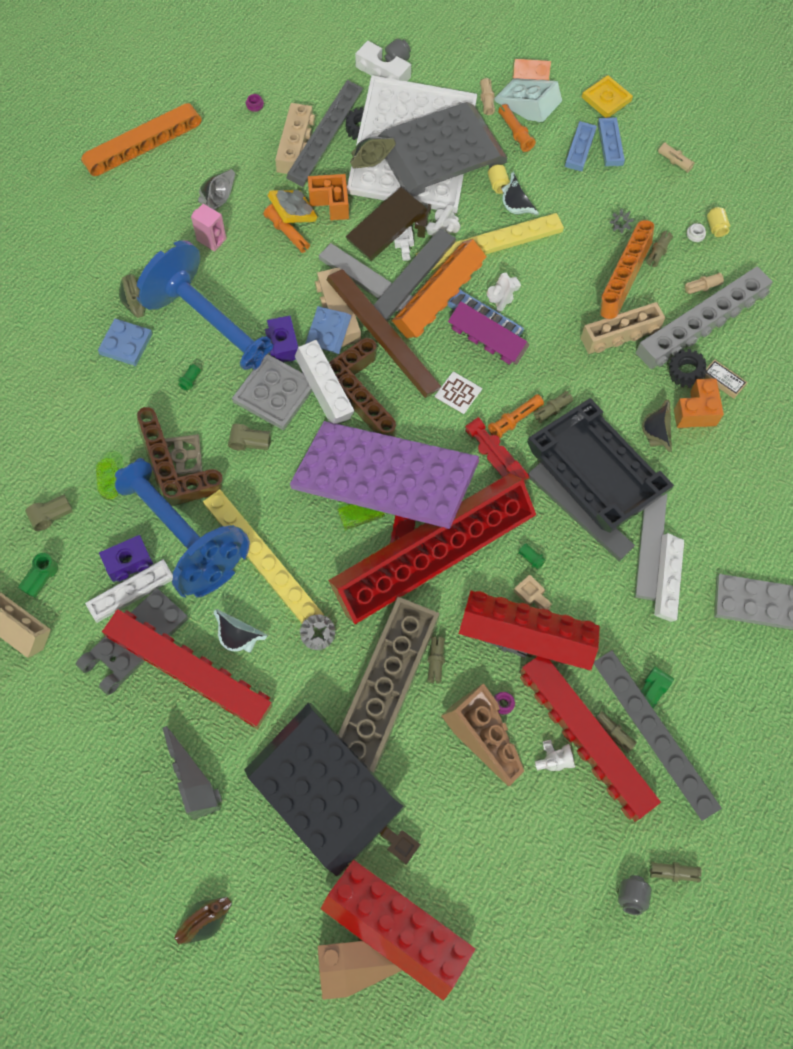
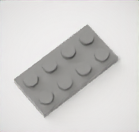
(754, 601)

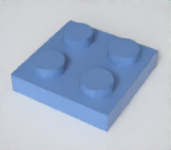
(329, 329)
(125, 342)

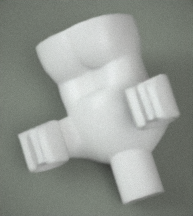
(556, 759)

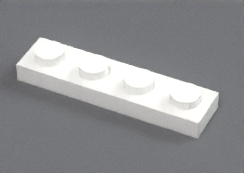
(669, 577)

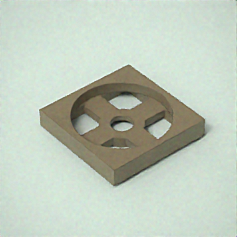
(190, 454)

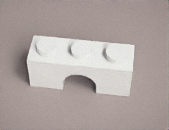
(370, 61)

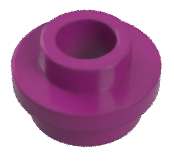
(254, 103)
(510, 702)

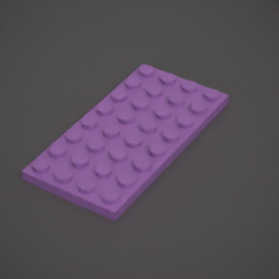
(386, 474)

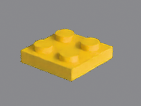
(607, 96)

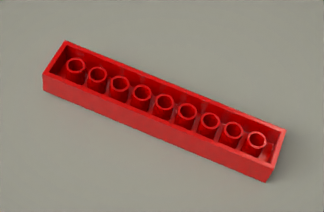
(432, 549)

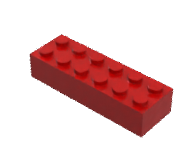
(530, 630)
(398, 929)

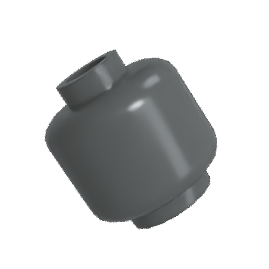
(397, 48)
(634, 895)

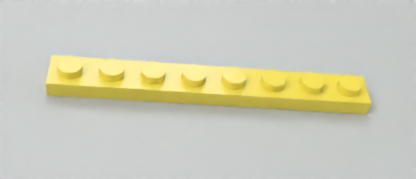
(512, 235)
(264, 559)

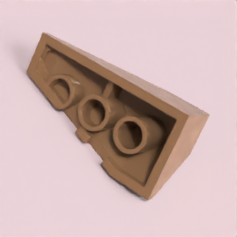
(480, 728)
(351, 968)

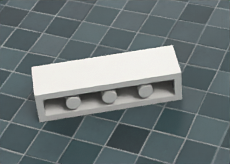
(324, 383)

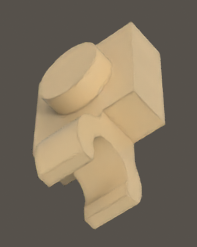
(531, 591)

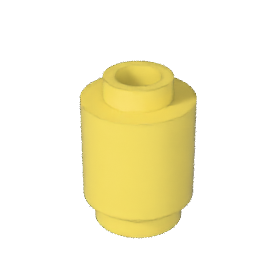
(498, 178)
(718, 222)

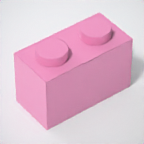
(208, 227)

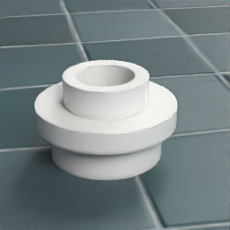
(696, 232)

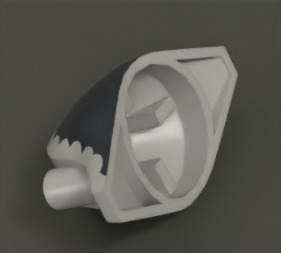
(216, 189)

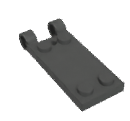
(155, 610)

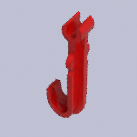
(497, 454)

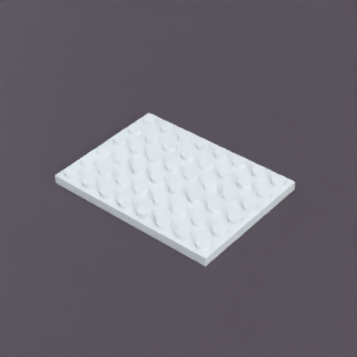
(394, 104)

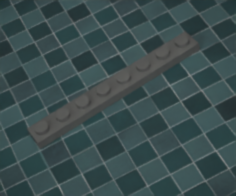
(324, 133)
(657, 735)

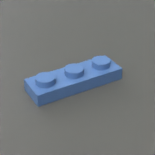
(611, 142)
(580, 146)

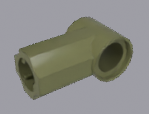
(243, 437)
(42, 514)

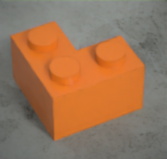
(330, 191)
(702, 408)

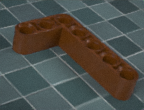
(358, 390)
(165, 465)

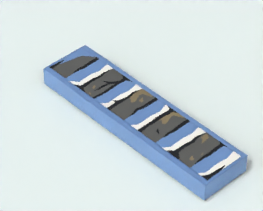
(485, 310)

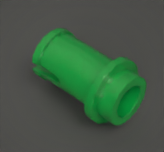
(186, 382)
(532, 556)

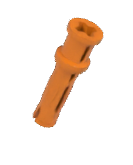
(520, 132)
(272, 214)
(510, 420)

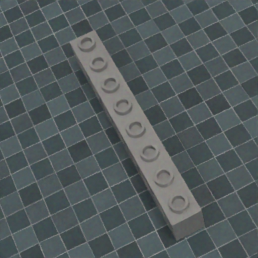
(704, 318)

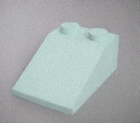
(531, 98)

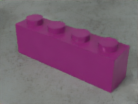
(489, 333)

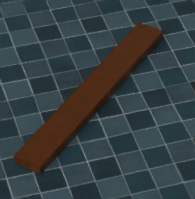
(383, 333)

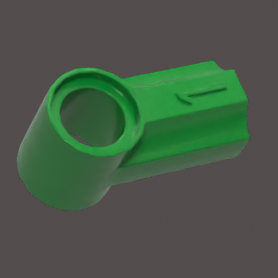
(37, 577)
(656, 685)

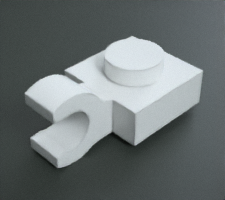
(404, 241)

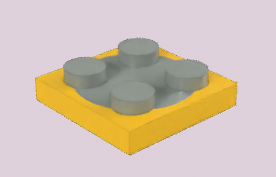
(292, 206)

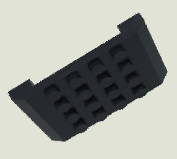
(597, 466)
(323, 790)

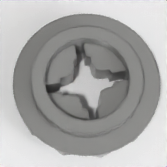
(307, 632)

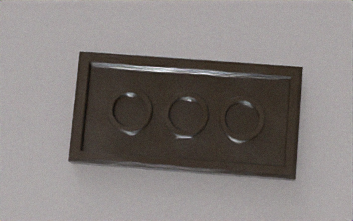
(386, 223)

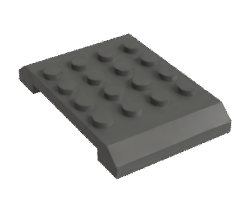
(441, 147)

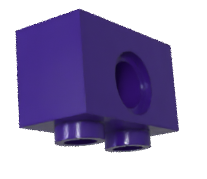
(280, 329)
(114, 556)

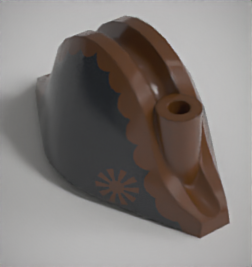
(202, 920)

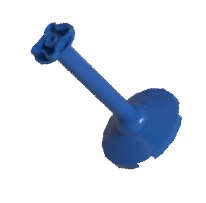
(170, 276)
(208, 558)

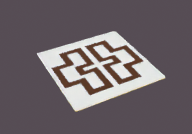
(458, 392)

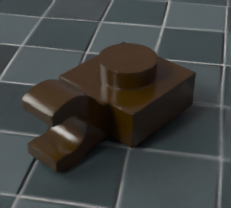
(422, 222)
(401, 846)

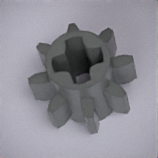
(617, 224)

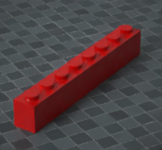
(187, 668)
(590, 738)

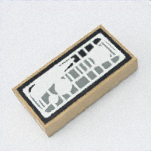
(726, 379)

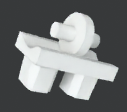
(445, 220)
(503, 291)

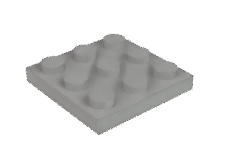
(273, 392)

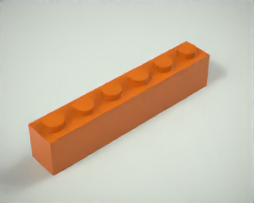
(439, 289)

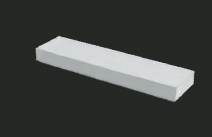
(129, 591)

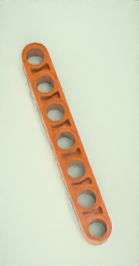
(141, 139)
(627, 269)

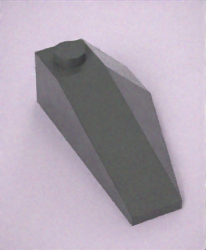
(195, 789)

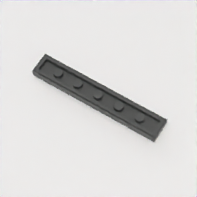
(414, 273)
(613, 542)

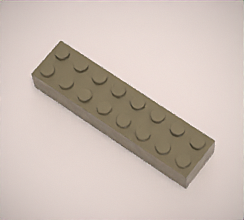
(388, 680)

